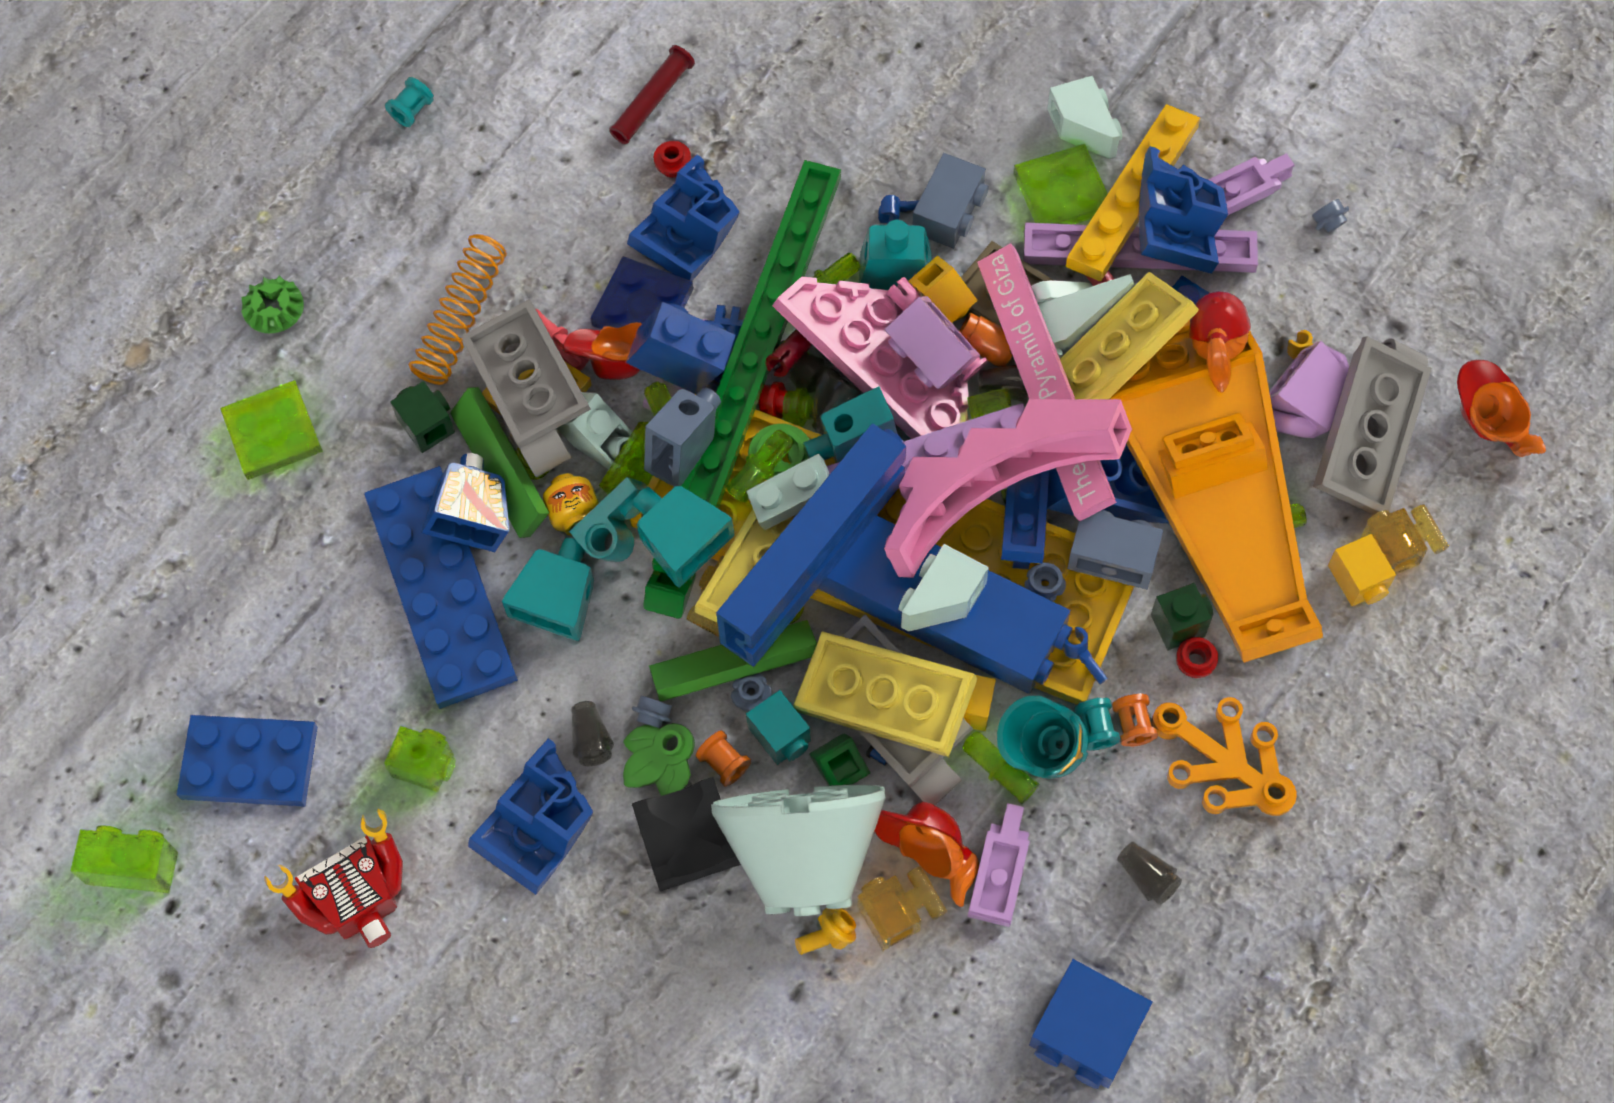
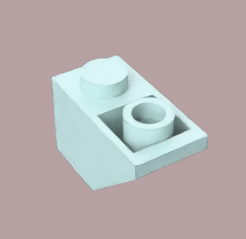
(1083, 116)
(597, 432)
(946, 591)

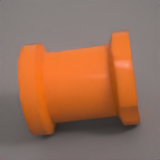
(1127, 707)
(723, 758)

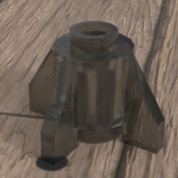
(830, 392)

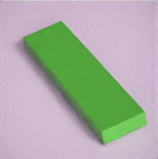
(488, 440)
(721, 665)

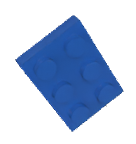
(247, 760)

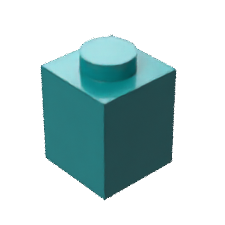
(779, 728)

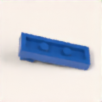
(1025, 521)

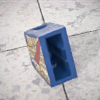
(469, 505)

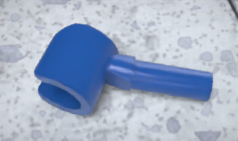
(892, 206)
(1081, 652)

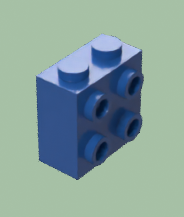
(681, 347)
(1089, 1025)

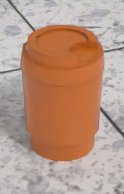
(987, 339)

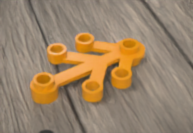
(1229, 761)

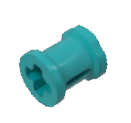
(409, 102)
(1098, 723)

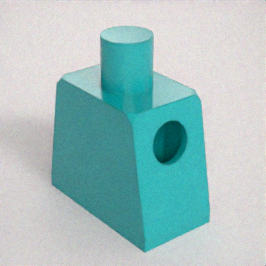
(893, 253)
(848, 423)
(681, 530)
(553, 591)

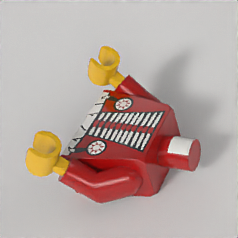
(350, 888)

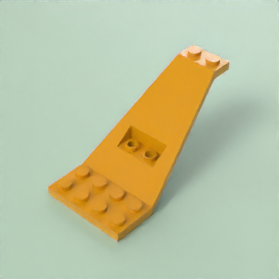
(1223, 489)

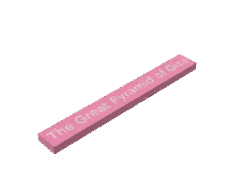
(1040, 368)

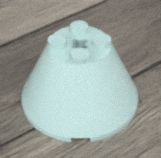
(802, 845)

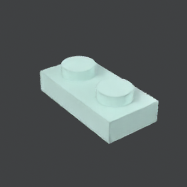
(787, 492)

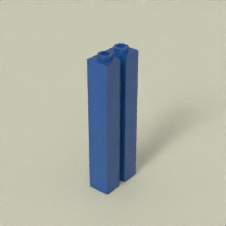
(812, 544)
(1003, 635)

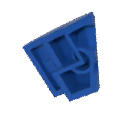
(1179, 214)
(686, 222)
(534, 821)

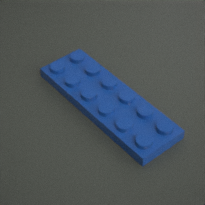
(440, 594)

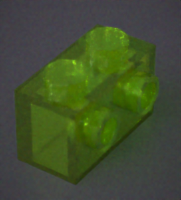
(124, 860)

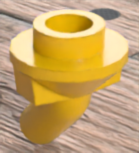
(836, 930)

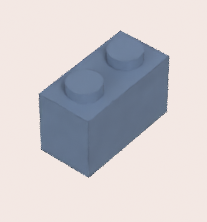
(950, 199)
(1116, 549)

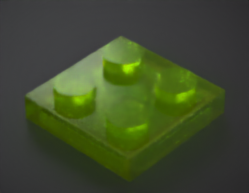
(1061, 186)
(271, 430)

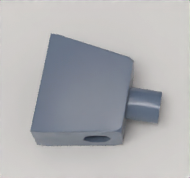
(680, 435)

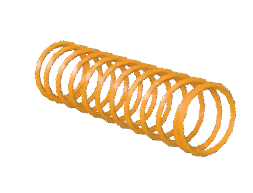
(427, 362)

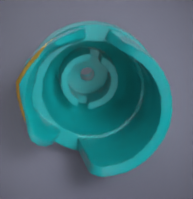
(1041, 725)

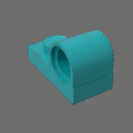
(610, 518)

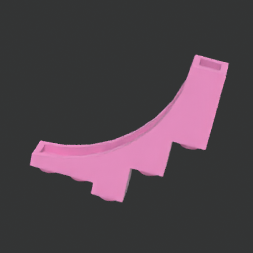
(1045, 437)

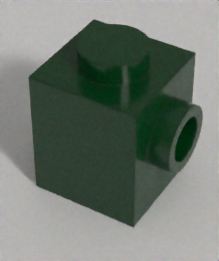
(423, 415)
(1182, 615)

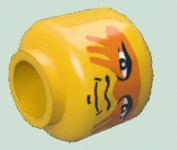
(569, 501)

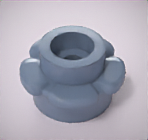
(1331, 216)
(1049, 573)
(743, 699)
(652, 712)

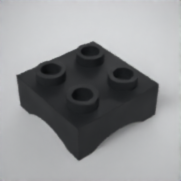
(684, 835)

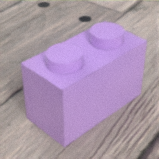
(930, 343)

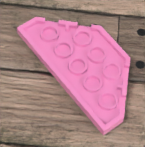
(848, 329)

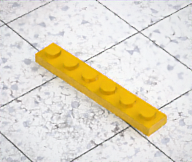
(1120, 208)

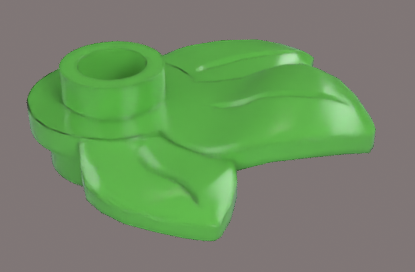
(653, 761)

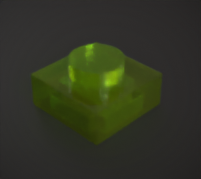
(989, 402)

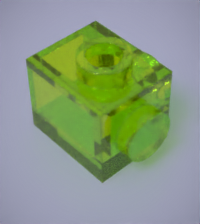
(420, 758)

